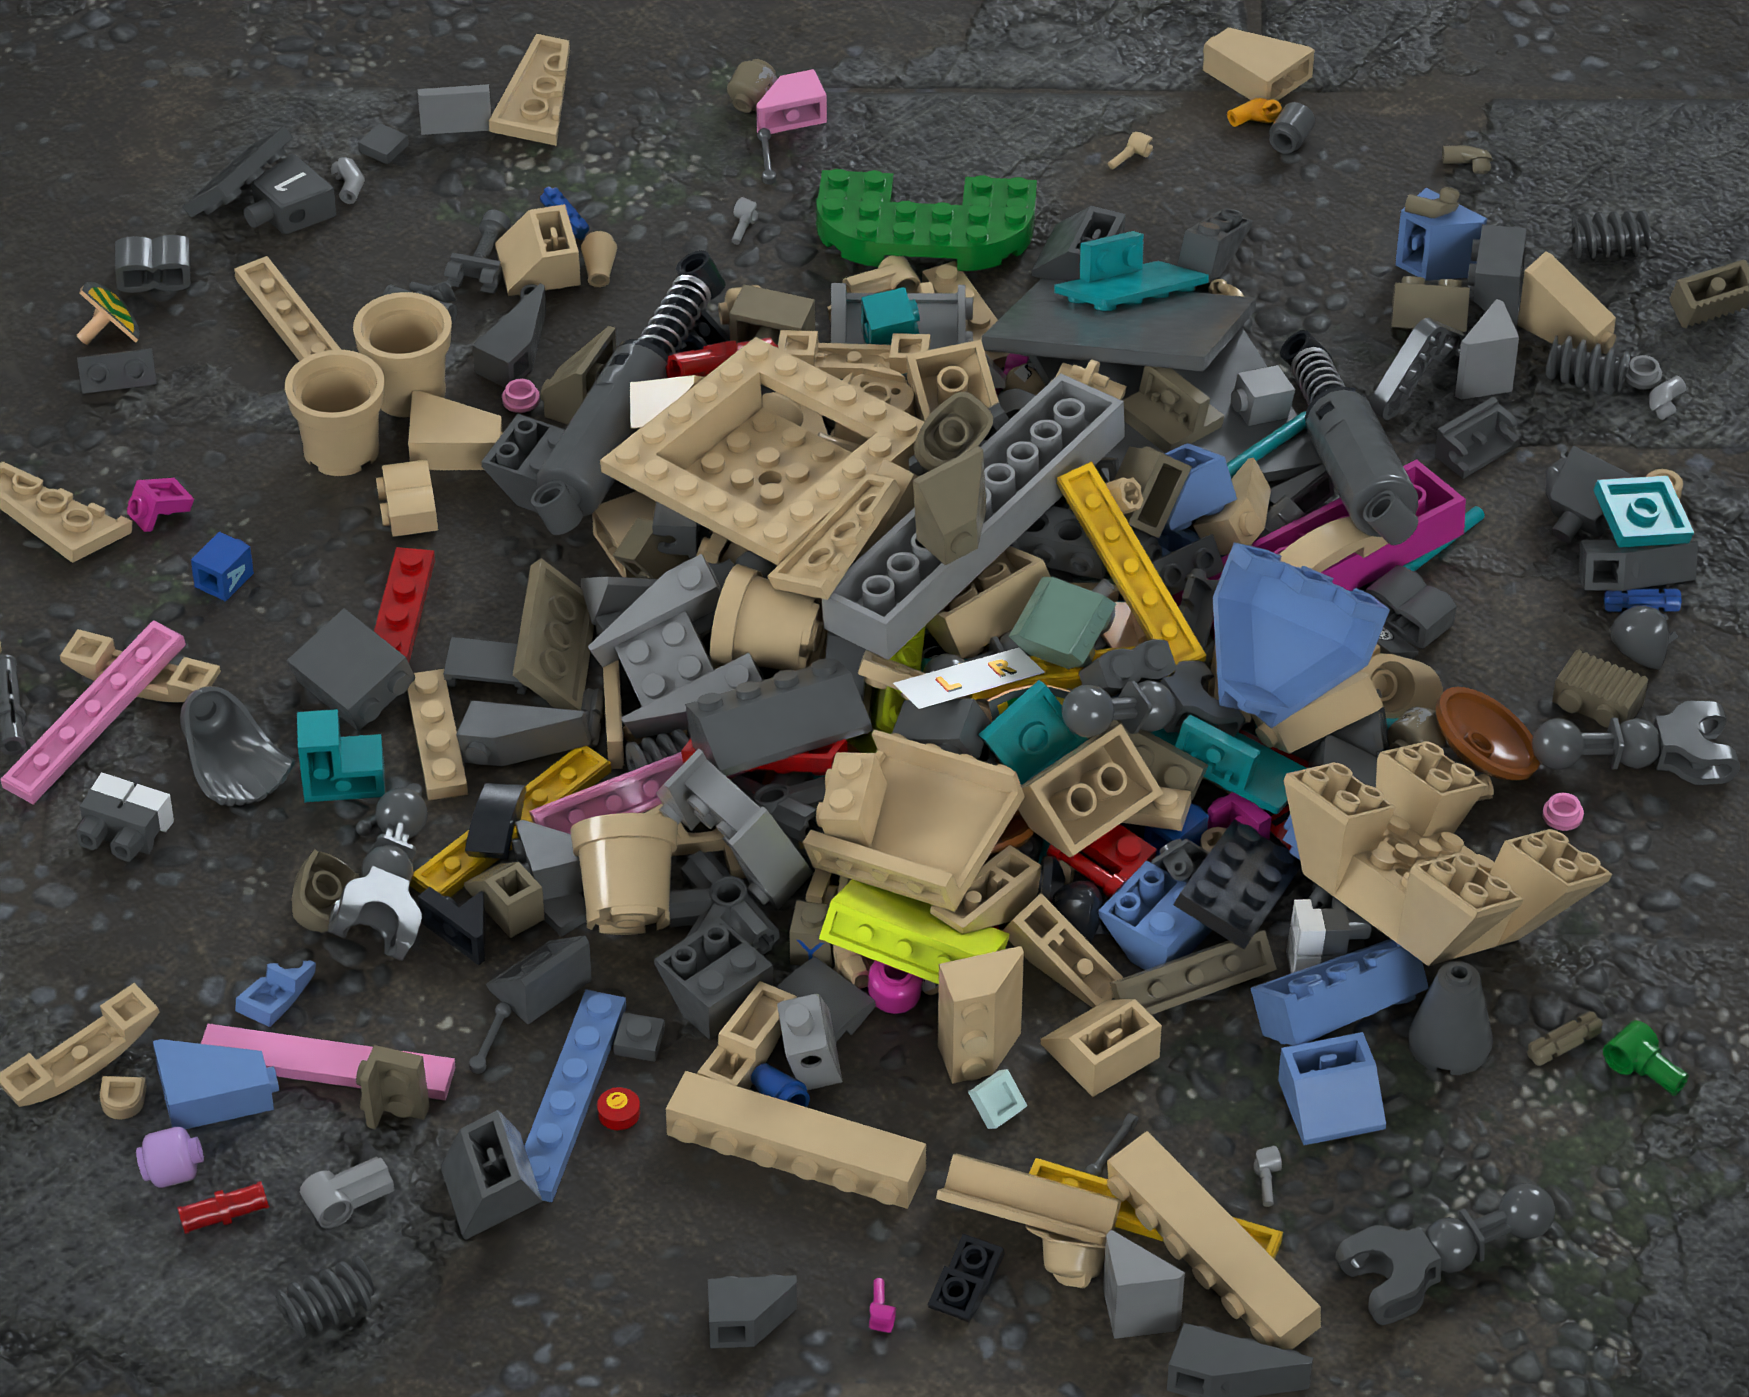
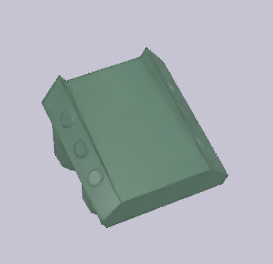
(1062, 623)

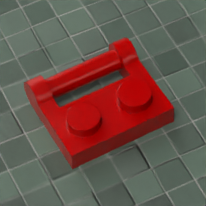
(1117, 851)

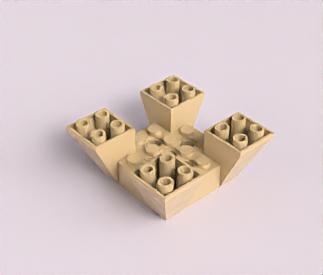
(1406, 871)

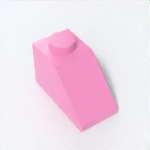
(793, 103)

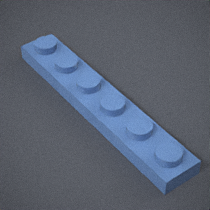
(572, 1088)

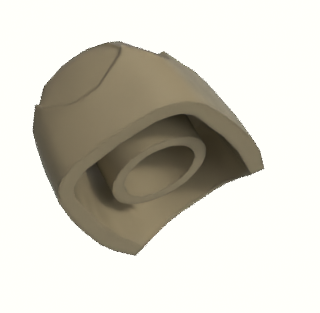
(952, 430)
(318, 888)

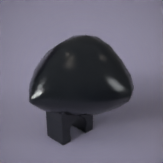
(1080, 906)

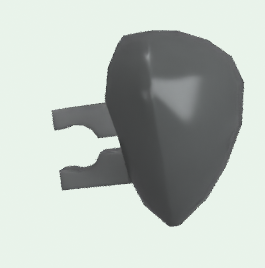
(1642, 635)

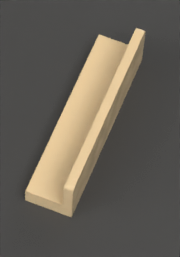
(1029, 1199)

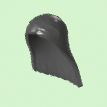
(229, 749)

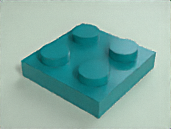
(1643, 511)
(1031, 733)

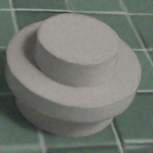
(1643, 372)

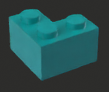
(888, 314)
(337, 765)

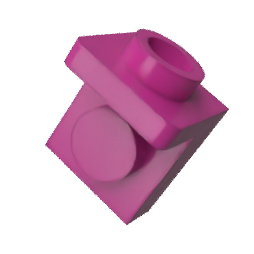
(157, 497)
(1236, 807)

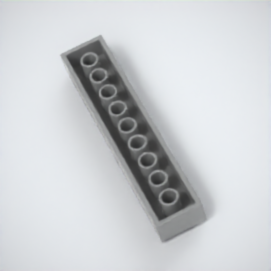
(904, 586)

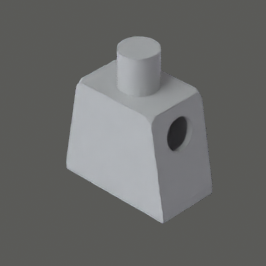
(810, 1032)

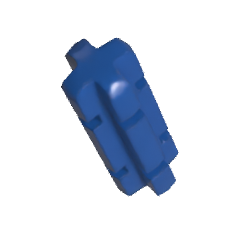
(554, 197)
(1669, 599)

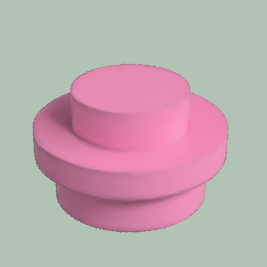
(520, 396)
(1563, 812)

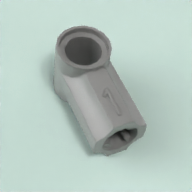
(336, 1196)

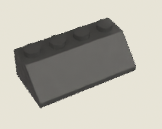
(777, 717)

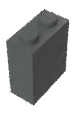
(351, 669)

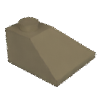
(576, 376)
(951, 506)

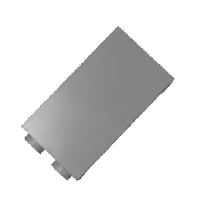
(940, 316)

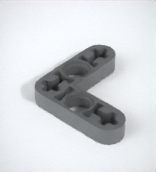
(1427, 342)

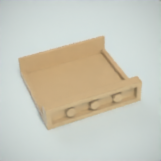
(933, 823)

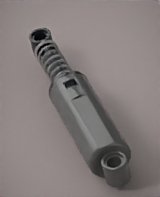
(1352, 445)
(571, 476)

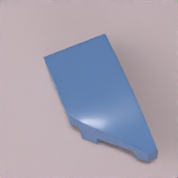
(274, 994)

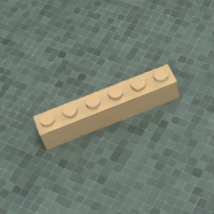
(796, 1139)
(1212, 1244)

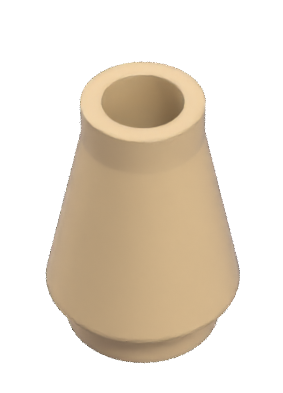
(599, 255)

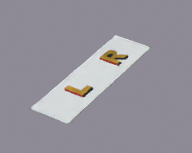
(968, 678)

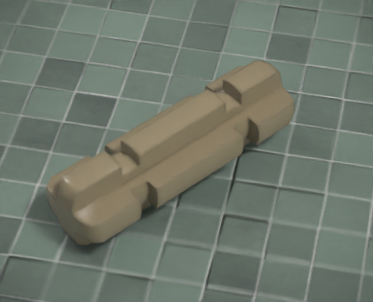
(1564, 1038)

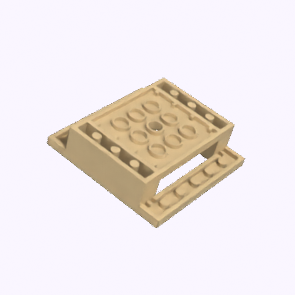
(722, 446)

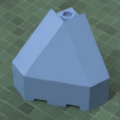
(1287, 633)

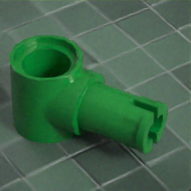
(1638, 1050)

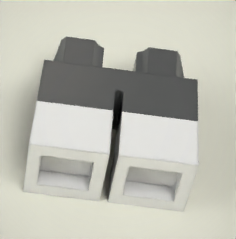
(123, 816)
(1323, 934)

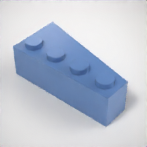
(1337, 992)

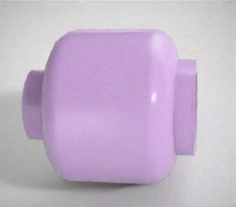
(169, 1157)

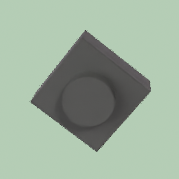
(639, 1037)

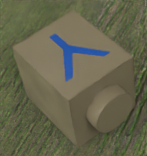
(805, 934)

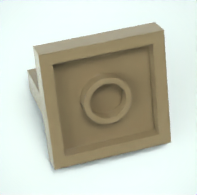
(1170, 410)

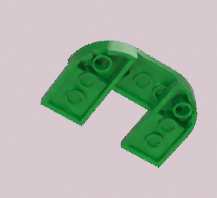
(865, 224)

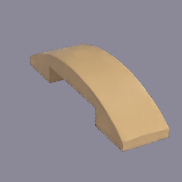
(844, 359)
(1330, 545)
(94, 653)
(84, 1053)

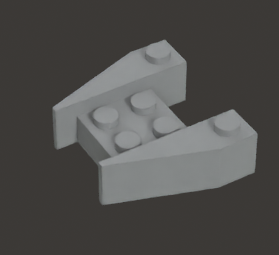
(666, 652)
(759, 844)

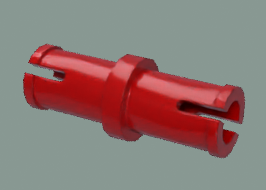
(223, 1207)

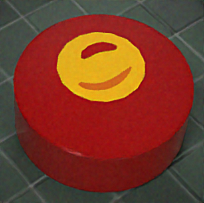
(618, 1108)

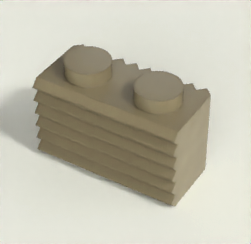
(1711, 293)
(1599, 689)

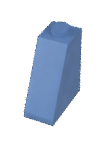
(212, 1082)

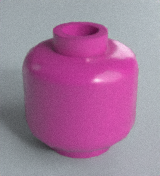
(893, 988)

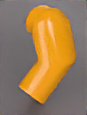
(1255, 110)

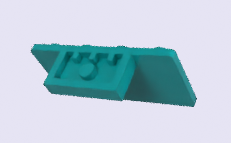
(1115, 274)
(1236, 762)

